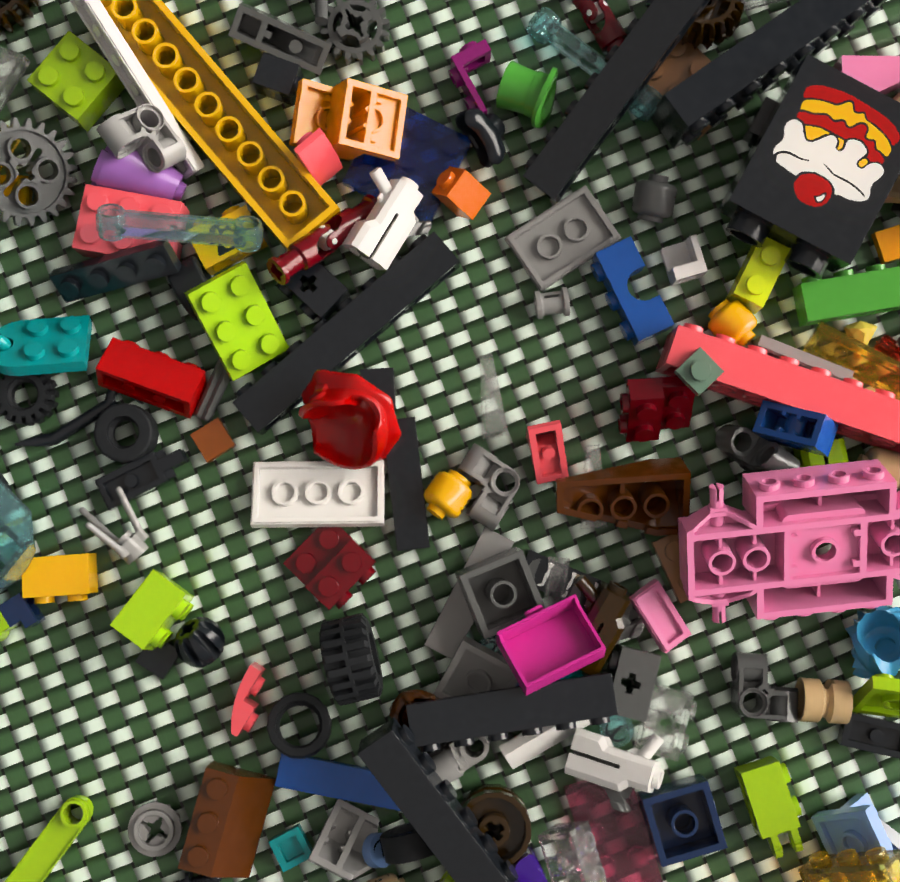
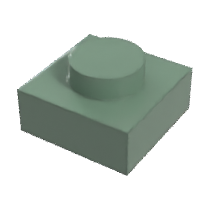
(698, 372)

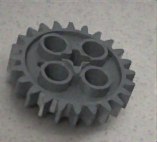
(46, 191)

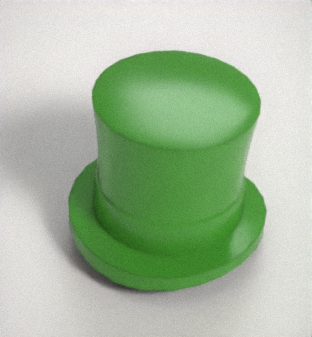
(528, 92)

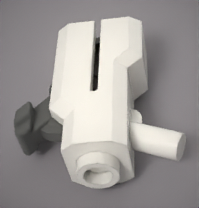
(388, 222)
(613, 768)

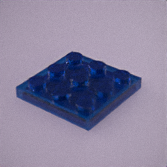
(424, 154)

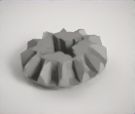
(140, 831)

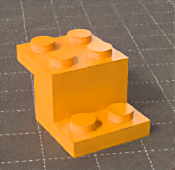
(353, 117)

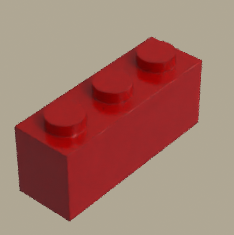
(151, 377)

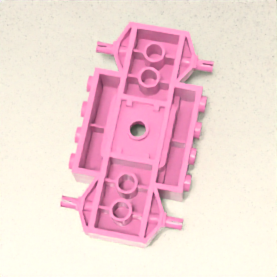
(773, 542)

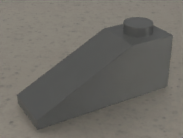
(279, 38)

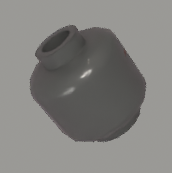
(654, 198)

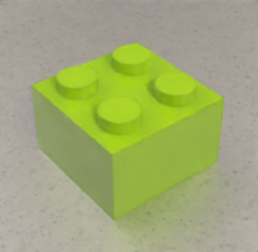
(77, 81)
(153, 611)

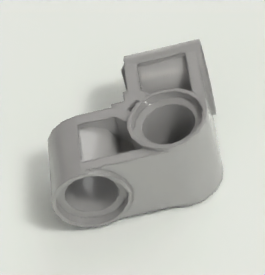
(144, 131)
(483, 469)
(454, 761)

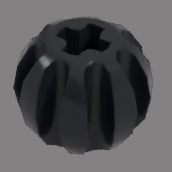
(199, 642)

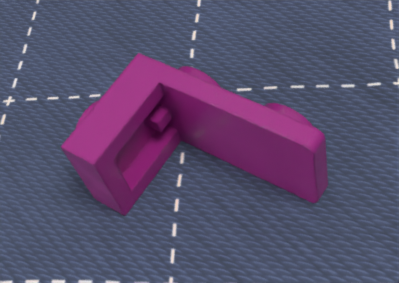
(468, 59)

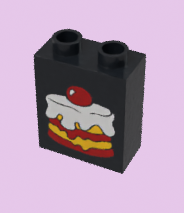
(817, 169)

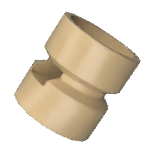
(827, 700)

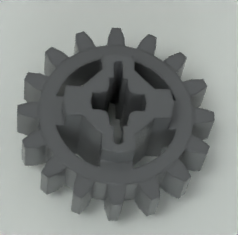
(363, 17)

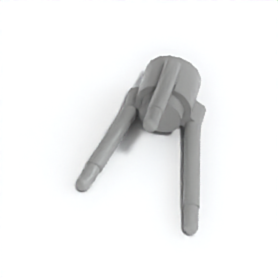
(129, 545)

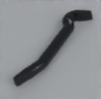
(74, 425)

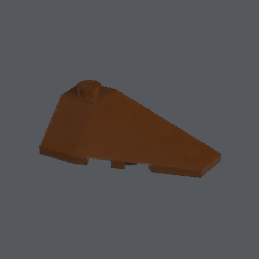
(633, 495)

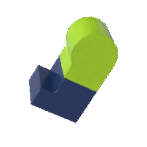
(18, 612)

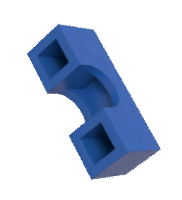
(639, 318)

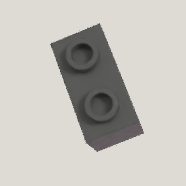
(644, 667)

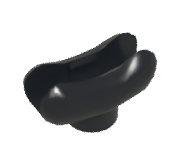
(484, 134)

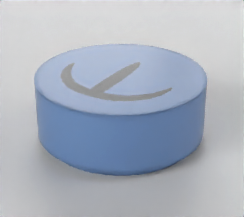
(373, 851)

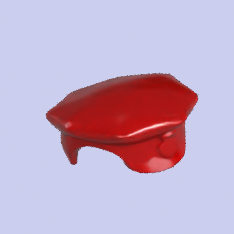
(349, 419)

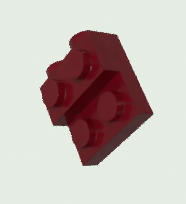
(653, 406)
(331, 565)

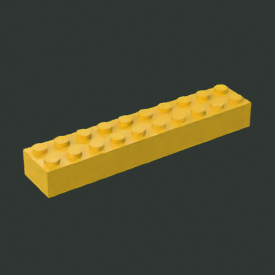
(223, 122)

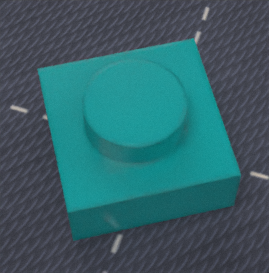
(290, 847)

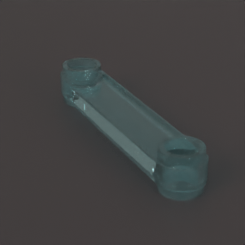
(547, 28)
(117, 223)

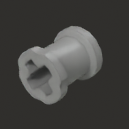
(552, 303)

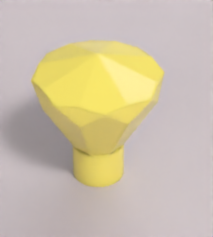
(861, 331)

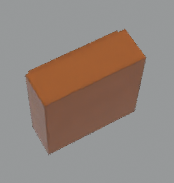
(213, 440)

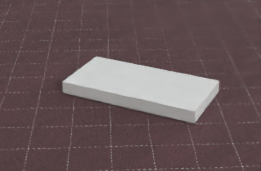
(316, 495)

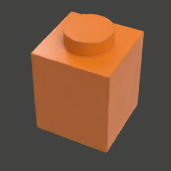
(460, 192)

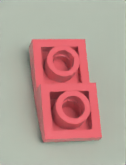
(318, 156)
(244, 707)

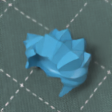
(876, 641)

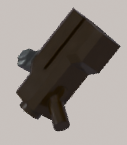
(606, 612)

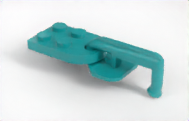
(45, 346)

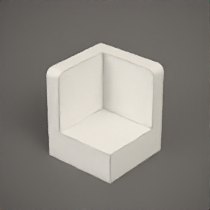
(684, 261)

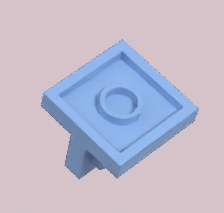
(851, 826)

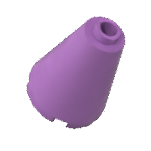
(133, 176)

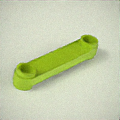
(52, 842)

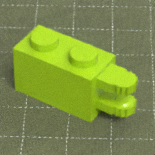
(770, 802)

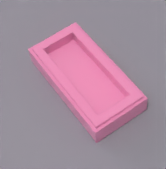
(659, 615)

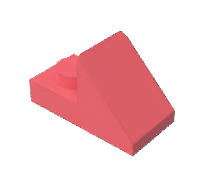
(547, 451)

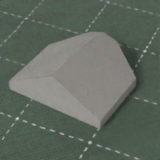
(341, 841)

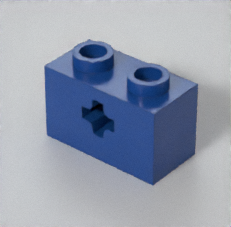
(795, 428)

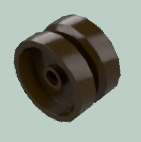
(504, 808)

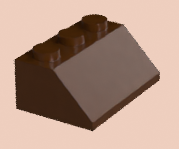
(227, 822)

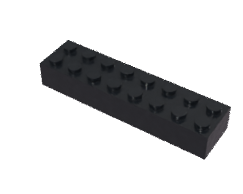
(755, 65)

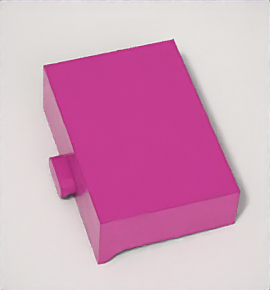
(550, 644)

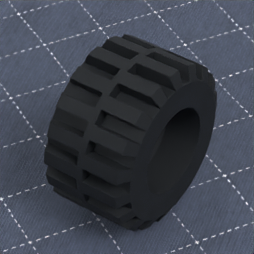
(351, 659)

